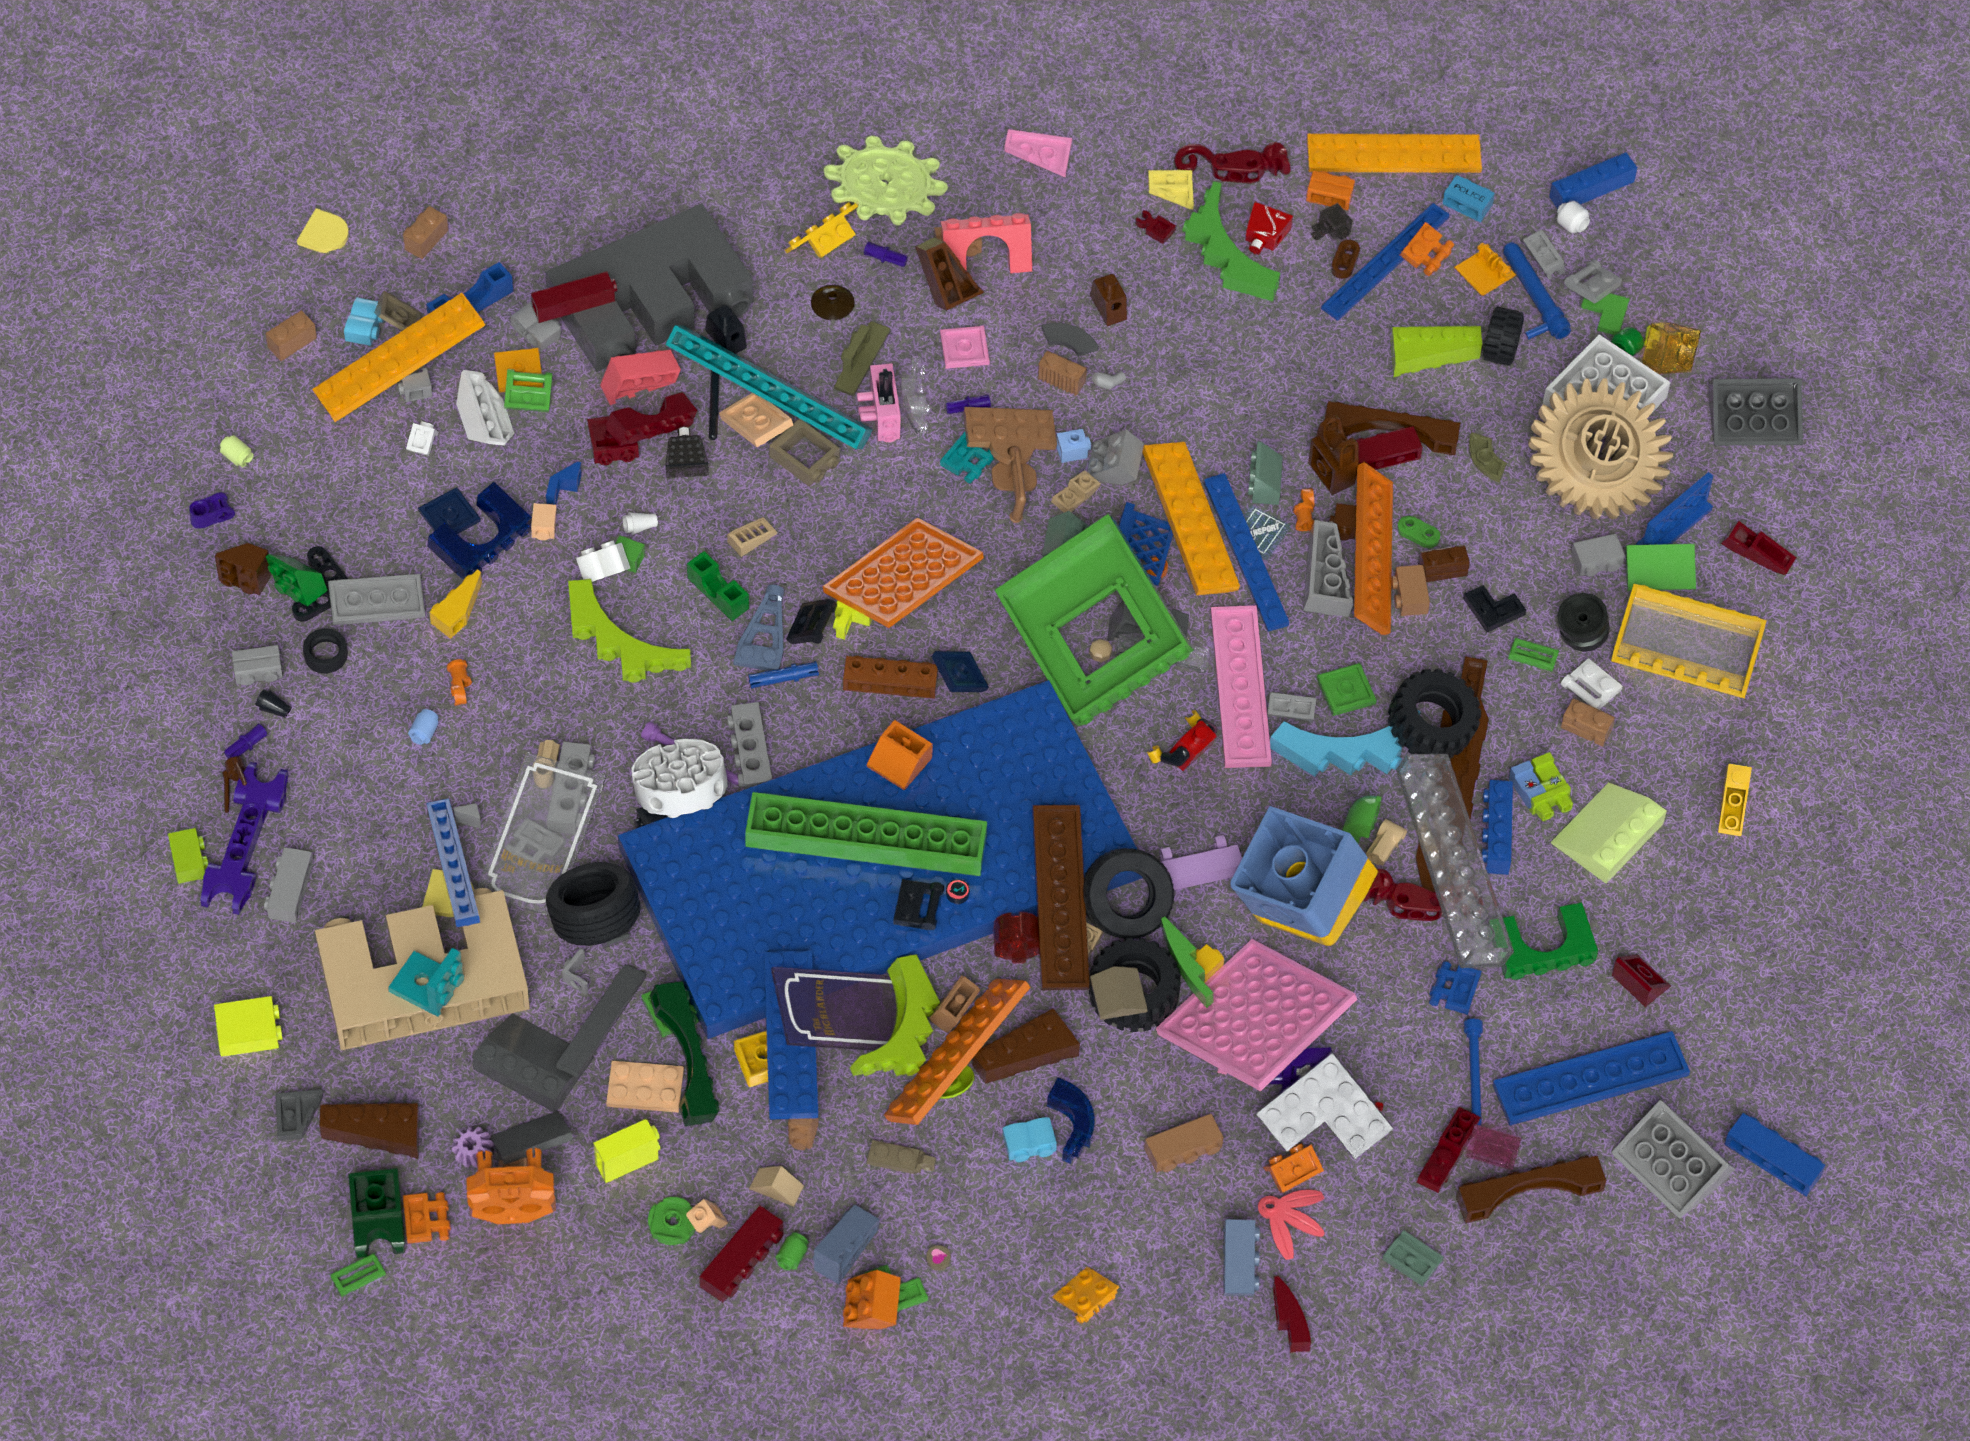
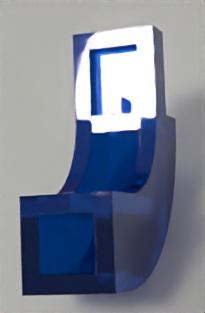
(1076, 1106)

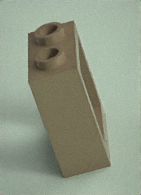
(800, 429)

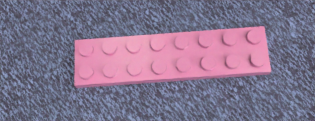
(1240, 687)

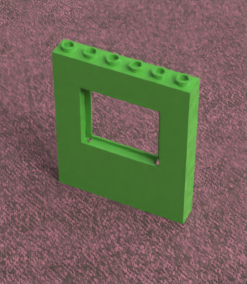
(1071, 583)

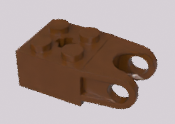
(1334, 456)

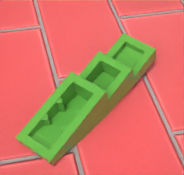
(1185, 955)

